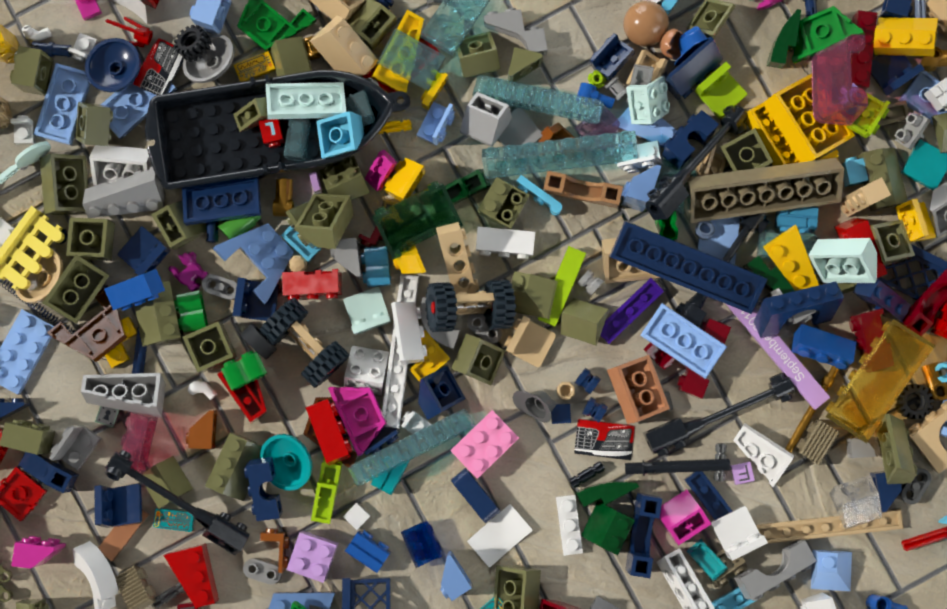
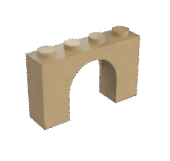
(927, 441)

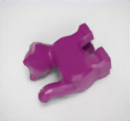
(190, 273)

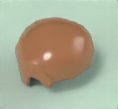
(669, 44)

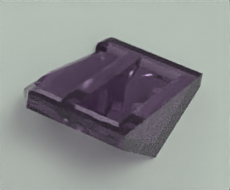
(607, 124)

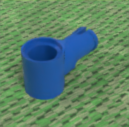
(590, 91)
(885, 603)

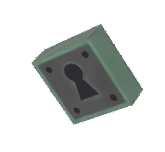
(107, 416)

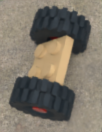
(494, 303)
(287, 321)

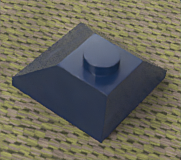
(439, 392)

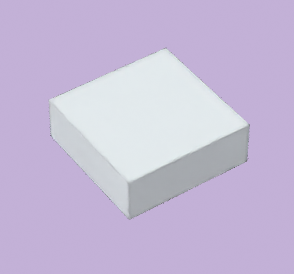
(356, 516)

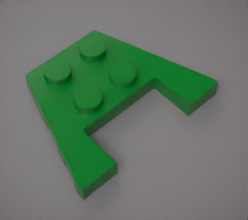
(266, 25)

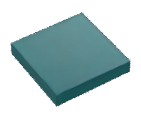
(926, 165)

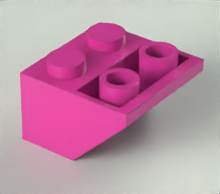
(683, 517)
(35, 552)

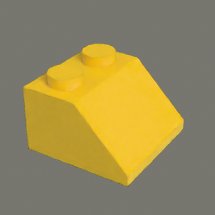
(405, 179)

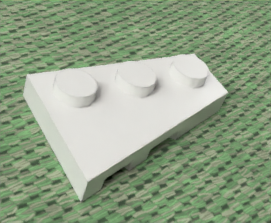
(765, 453)

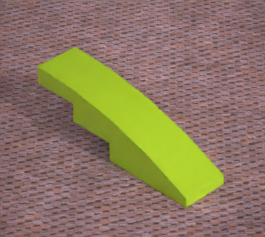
(566, 277)
(326, 492)

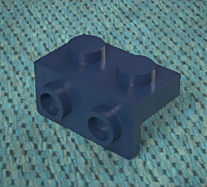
(611, 56)

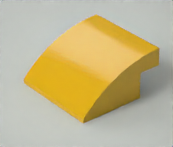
(790, 129)

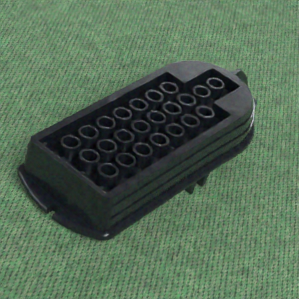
(203, 145)

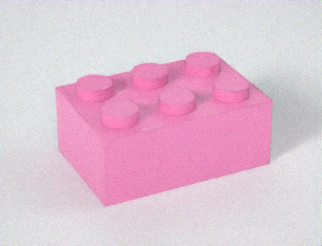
(484, 444)

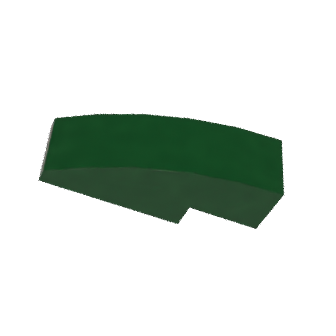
(784, 41)
(467, 186)
(774, 277)
(605, 491)

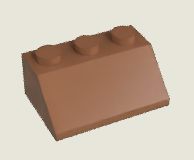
(638, 389)

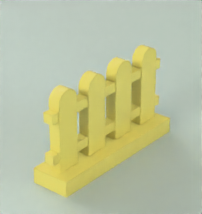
(18, 242)

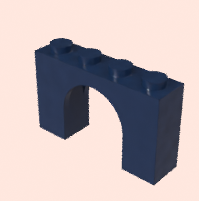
(779, 308)
(638, 558)

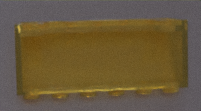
(879, 379)

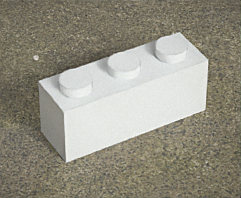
(505, 242)

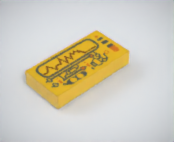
(254, 67)

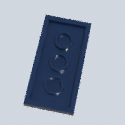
(221, 201)

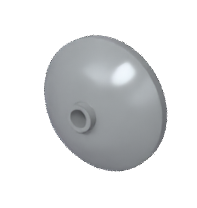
(212, 64)

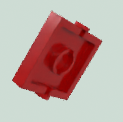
(20, 493)

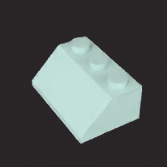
(845, 260)

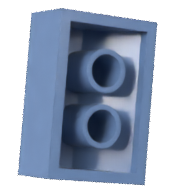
(635, 192)

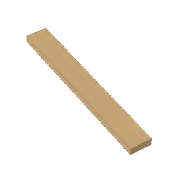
(826, 527)

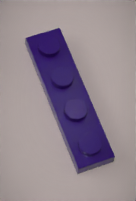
(630, 310)

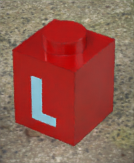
(271, 132)

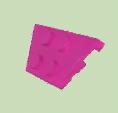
(359, 415)

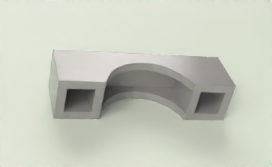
(795, 558)

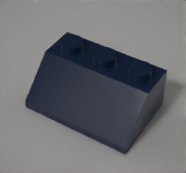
(694, 69)

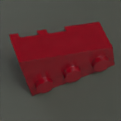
(866, 328)

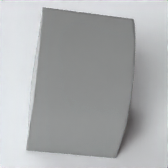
(858, 449)

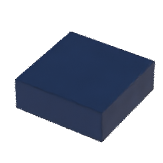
(561, 414)

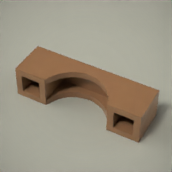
(596, 193)

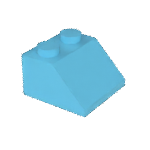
(340, 134)

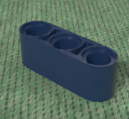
(475, 495)

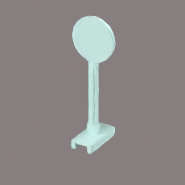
(26, 157)

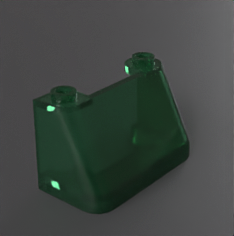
(415, 218)

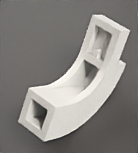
(99, 574)

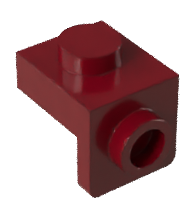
(373, 240)
(658, 356)

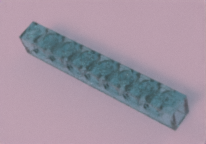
(574, 154)

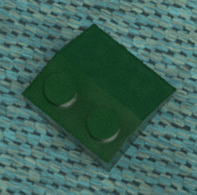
(607, 528)

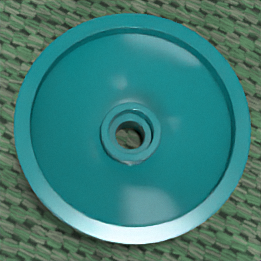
(289, 473)

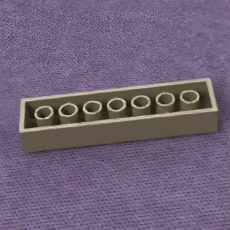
(764, 190)

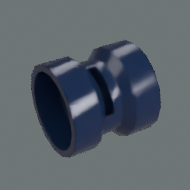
(583, 379)
(594, 409)

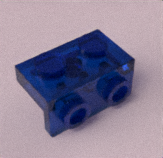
(421, 543)

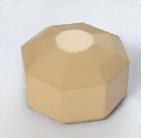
(298, 263)
(565, 390)

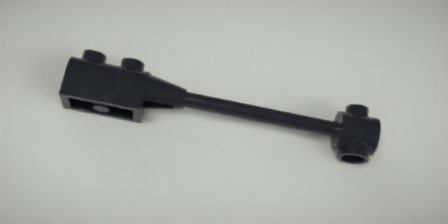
(672, 190)
(692, 308)
(676, 432)
(218, 527)

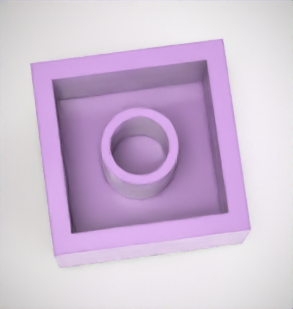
(312, 556)

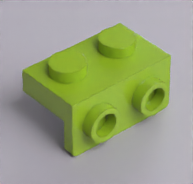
(868, 121)

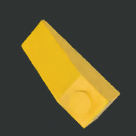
(409, 262)

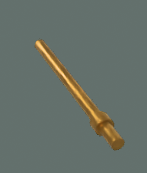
(827, 382)

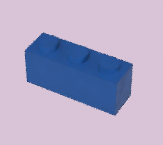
(135, 290)
(823, 347)

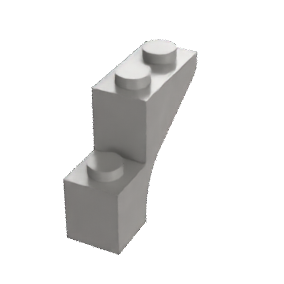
(512, 24)

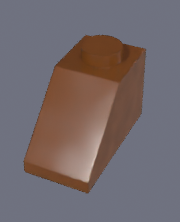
(203, 432)

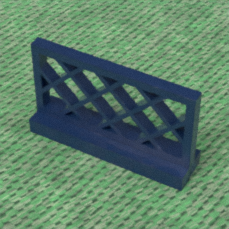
(923, 258)
(349, 592)

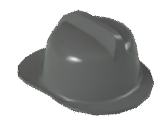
(535, 405)

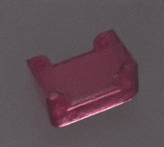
(832, 88)

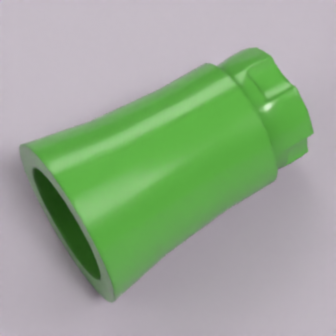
(236, 227)

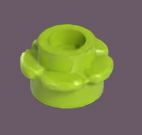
(596, 74)

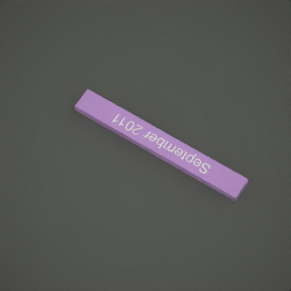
(785, 360)

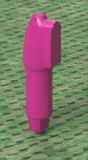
(767, 4)

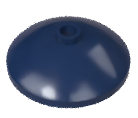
(106, 59)

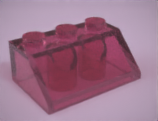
(139, 439)

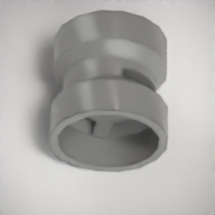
(590, 282)

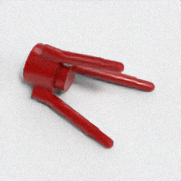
(142, 35)

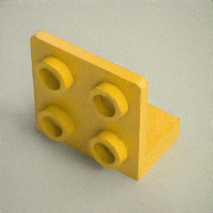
(916, 220)

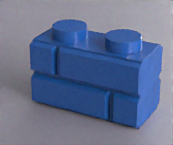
(368, 551)

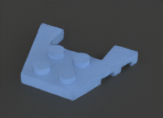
(265, 251)
(284, 600)

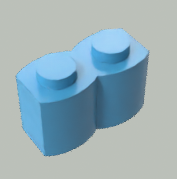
(377, 266)

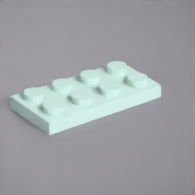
(305, 100)

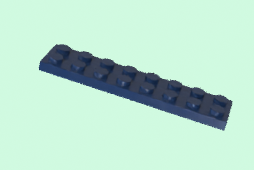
(688, 267)

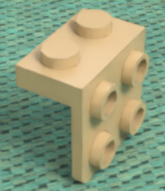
(530, 341)

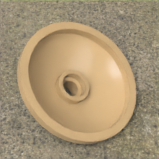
(44, 281)

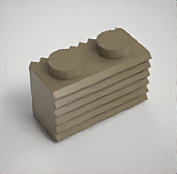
(817, 442)
(135, 588)

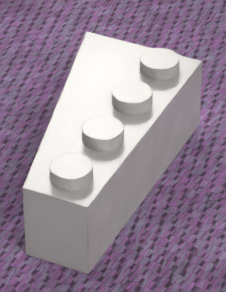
(125, 195)
(127, 392)

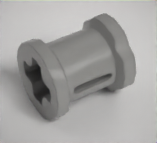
(616, 88)

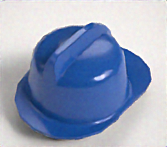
(690, 42)

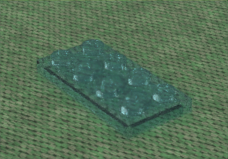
(452, 23)

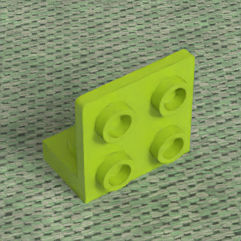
(720, 90)

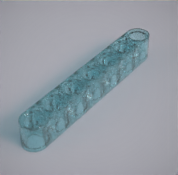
(540, 99)
(411, 447)

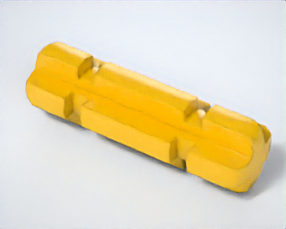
(396, 126)

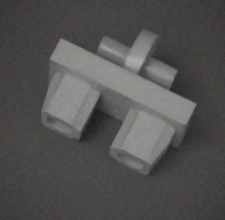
(912, 129)

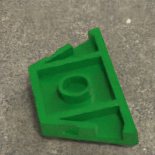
(822, 31)

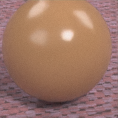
(645, 23)

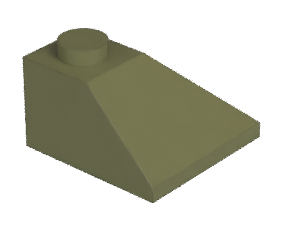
(533, 294)

